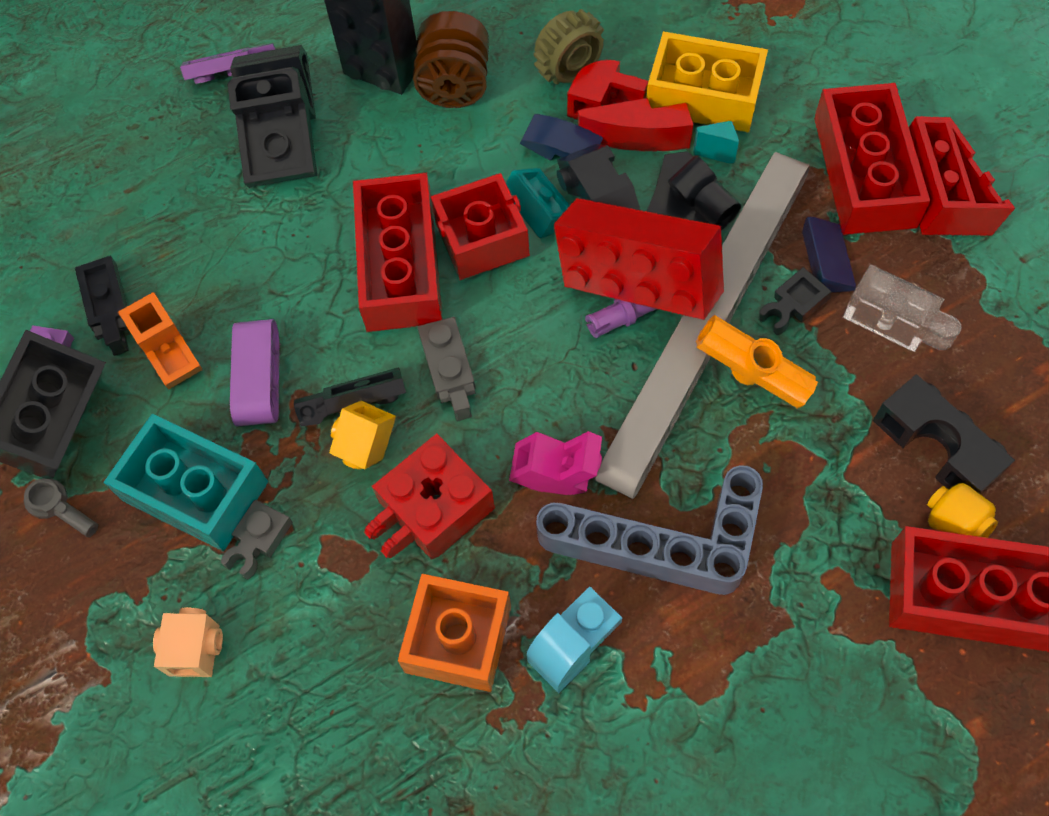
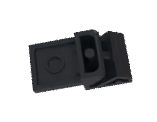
(273, 115)

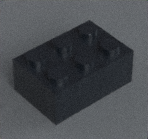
(43, 402)

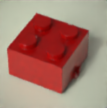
(481, 226)

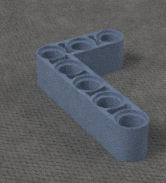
(661, 541)

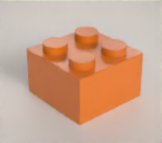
(455, 632)

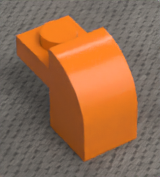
(160, 340)

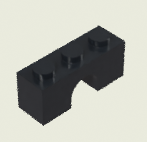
(922, 412)

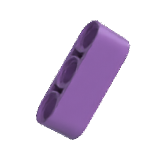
(254, 373)

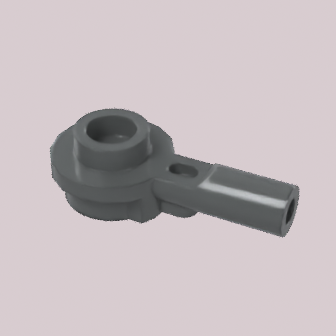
(49, 498)

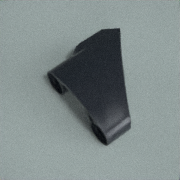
(692, 192)

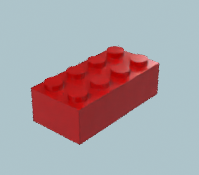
(870, 159)
(396, 252)
(641, 257)
(970, 588)

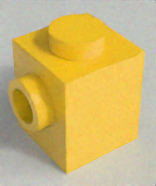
(361, 435)

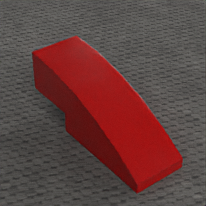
(638, 127)

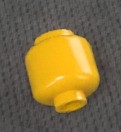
(961, 511)

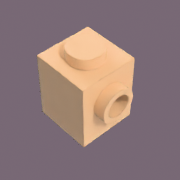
(187, 643)

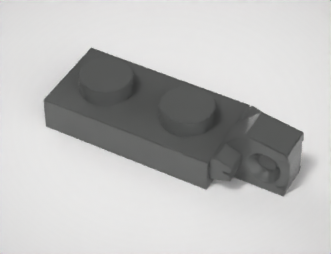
(448, 364)

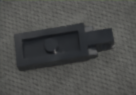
(102, 299)
(377, 388)

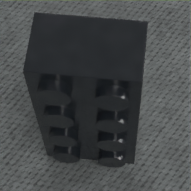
(375, 41)

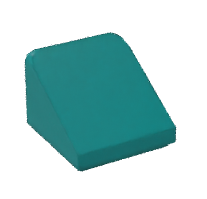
(717, 142)

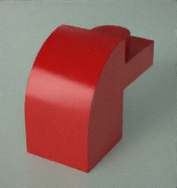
(602, 85)

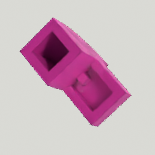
(555, 465)

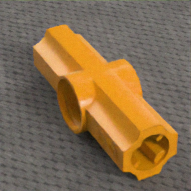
(774, 371)

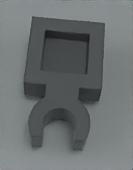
(257, 533)

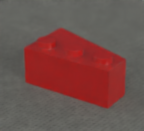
(957, 188)

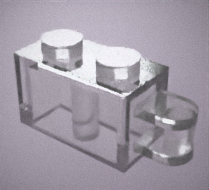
(901, 311)

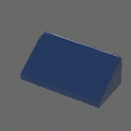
(828, 254)

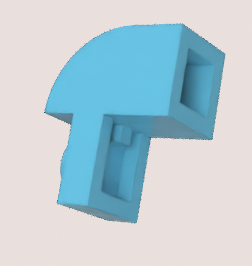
(569, 639)

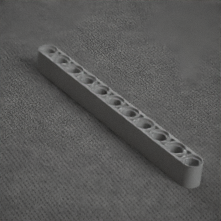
(682, 363)

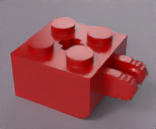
(408, 500)

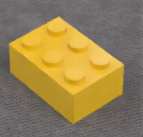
(709, 75)

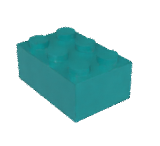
(186, 481)

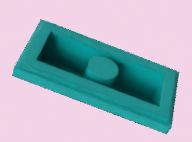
(538, 199)

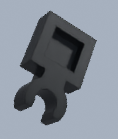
(796, 297)

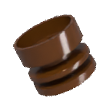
(451, 59)

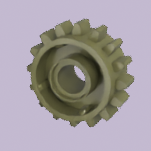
(568, 45)

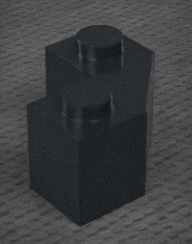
(593, 177)

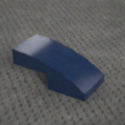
(556, 136)

